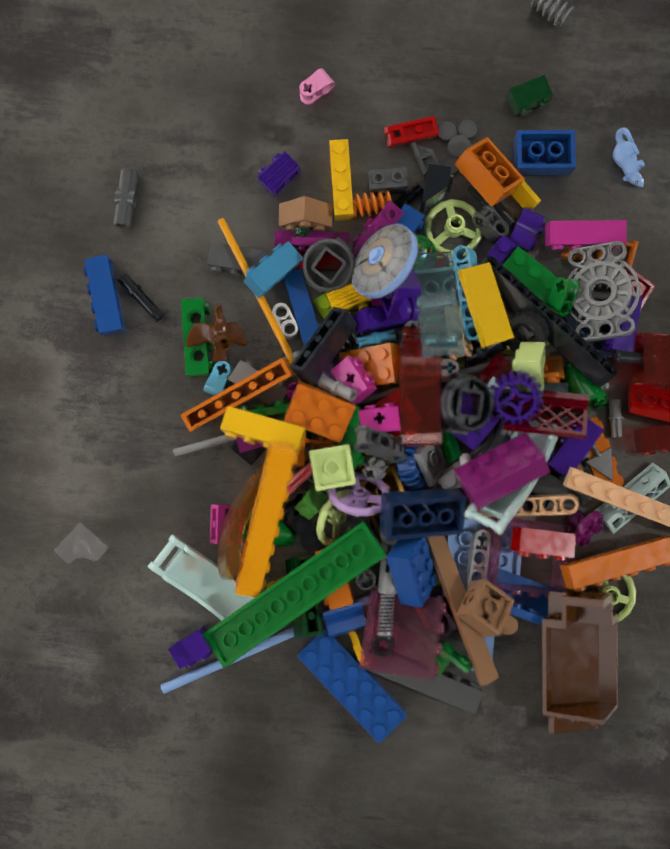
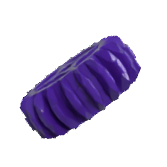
(523, 396)

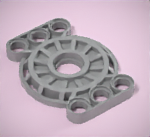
(606, 272)

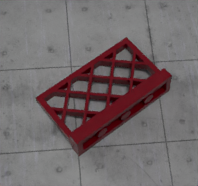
(555, 401)

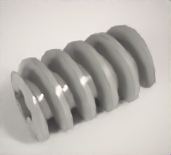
(553, 9)

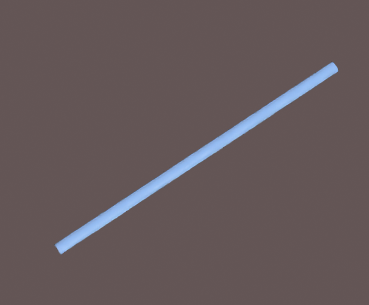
(215, 665)

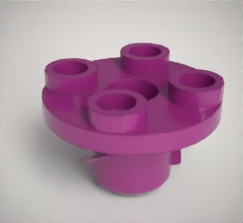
(585, 526)

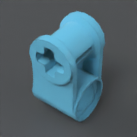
(216, 382)

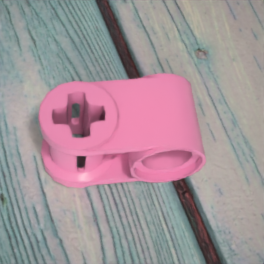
(315, 86)

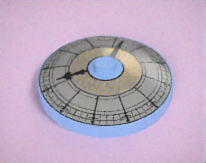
(384, 261)

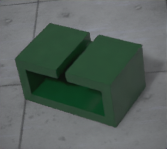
(529, 95)

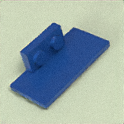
(525, 606)

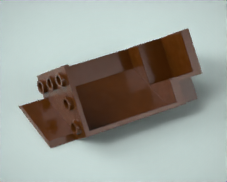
(579, 660)

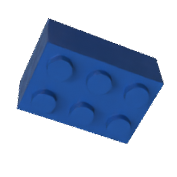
(544, 152)
(412, 570)

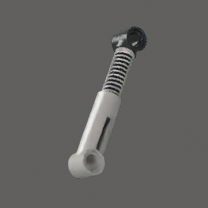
(387, 589)

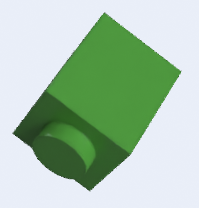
(311, 502)

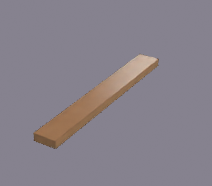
(455, 592)

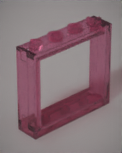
(494, 555)

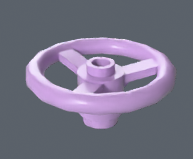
(359, 497)

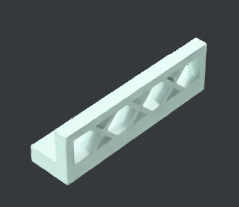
(643, 483)

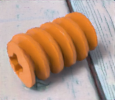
(370, 204)

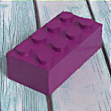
(501, 471)

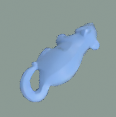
(625, 157)

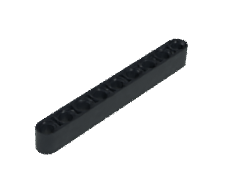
(561, 335)

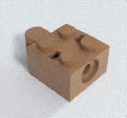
(487, 609)

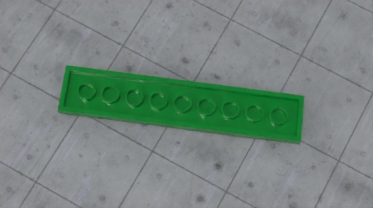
(294, 594)

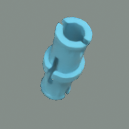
(376, 339)

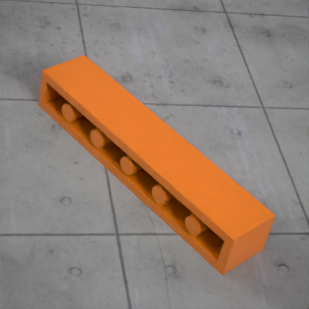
(237, 394)
(616, 563)

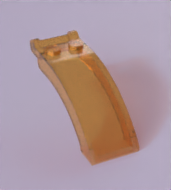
(234, 525)

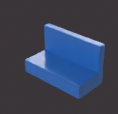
(344, 619)

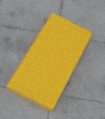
(485, 304)

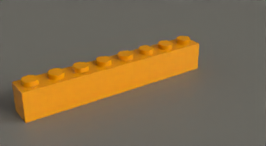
(265, 518)

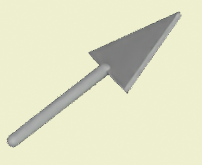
(602, 462)

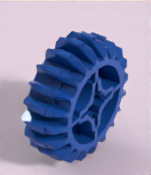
(410, 471)

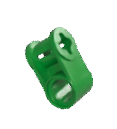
(561, 297)

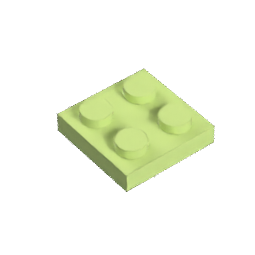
(332, 467)

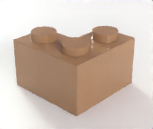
(305, 213)

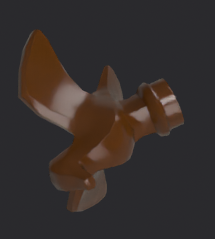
(218, 333)

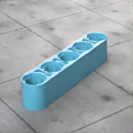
(459, 263)

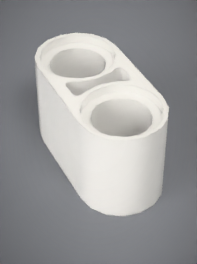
(287, 320)

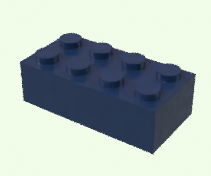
(422, 513)

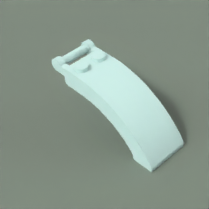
(508, 506)
(198, 579)

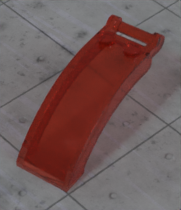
(419, 393)

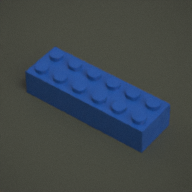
(352, 686)

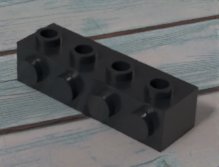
(323, 345)

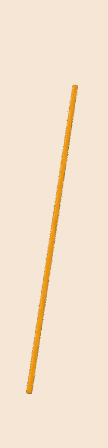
(271, 319)

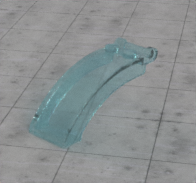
(437, 305)

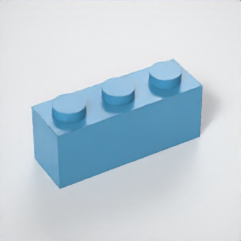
(272, 269)

